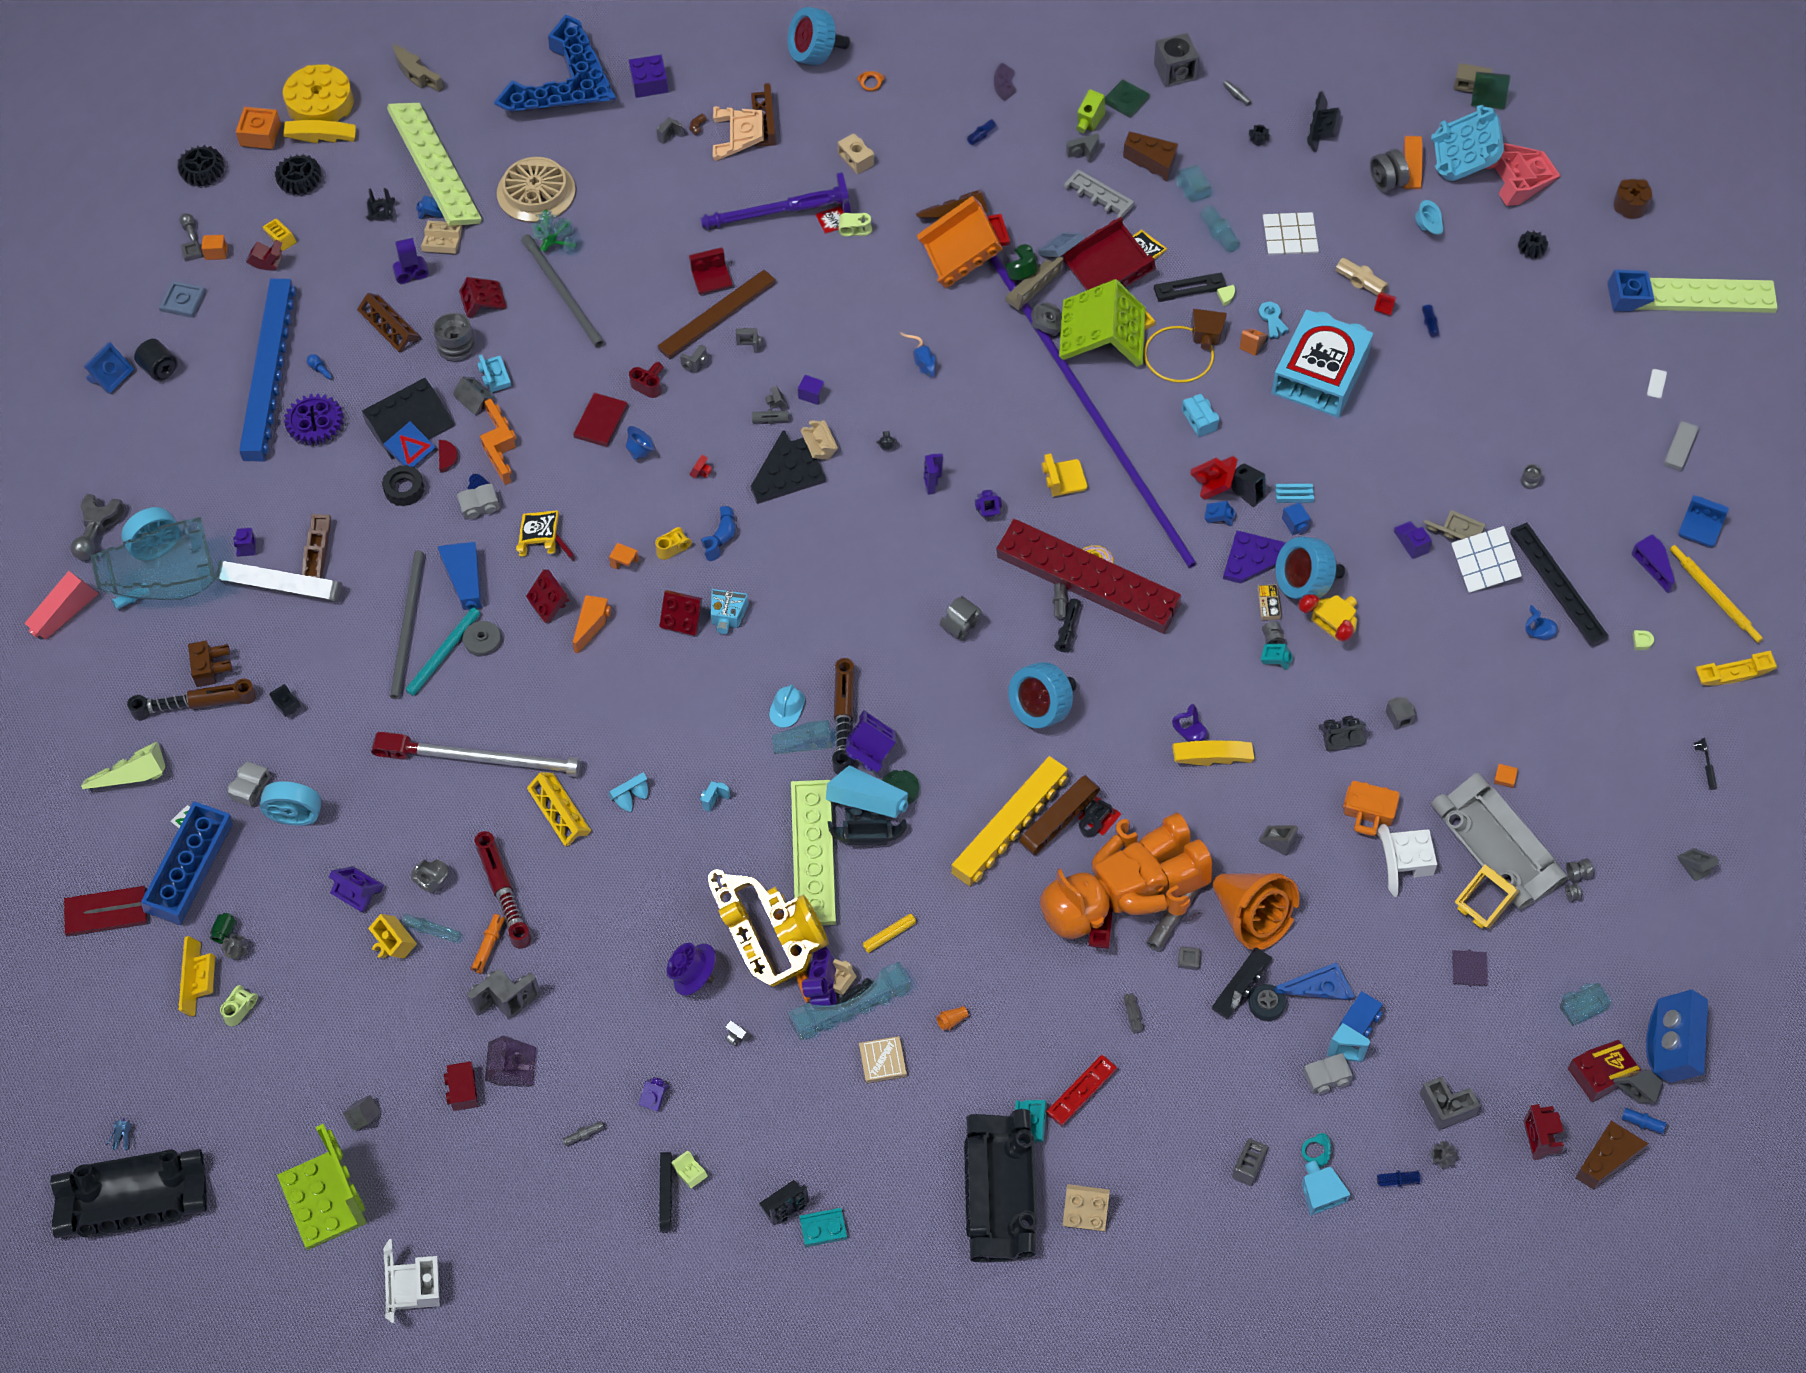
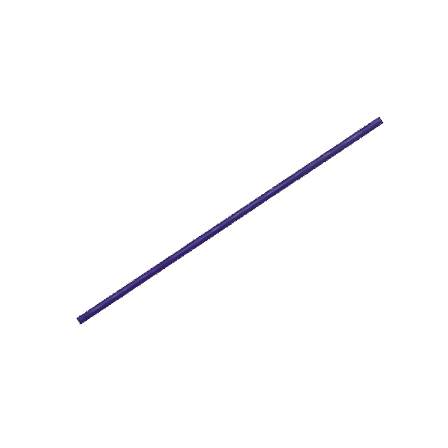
(1102, 426)

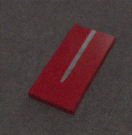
(104, 911)

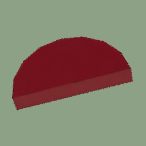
(447, 455)

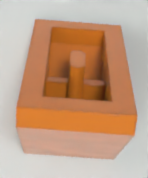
(1252, 340)

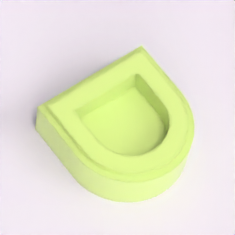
(1642, 640)

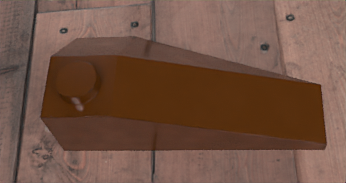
(941, 210)

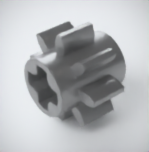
(234, 946)
(1443, 1154)

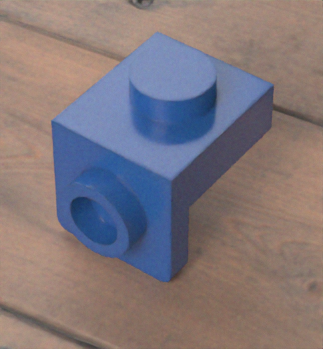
(428, 206)
(1219, 511)

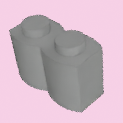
(478, 501)
(248, 784)
(1327, 1074)

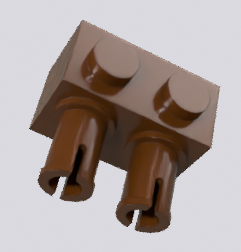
(201, 662)

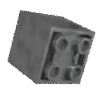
(1176, 60)

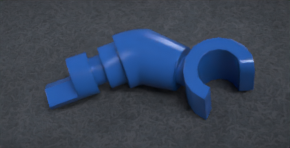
(723, 534)

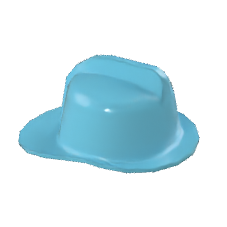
(1429, 217)
(786, 706)

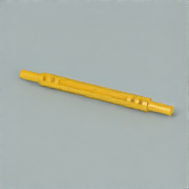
(1722, 600)

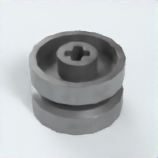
(1389, 170)

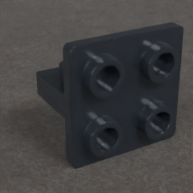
(1342, 733)

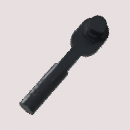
(1701, 744)

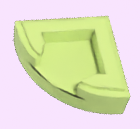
(1226, 294)

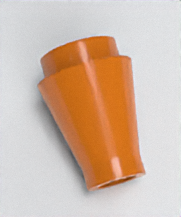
(950, 1018)

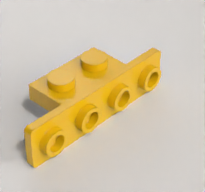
(196, 975)

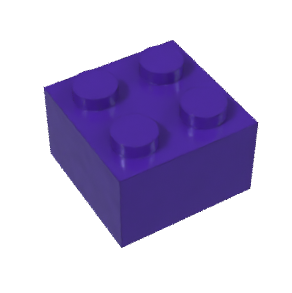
(648, 76)

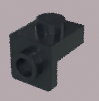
(284, 700)

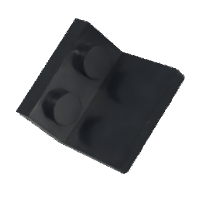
(785, 1202)

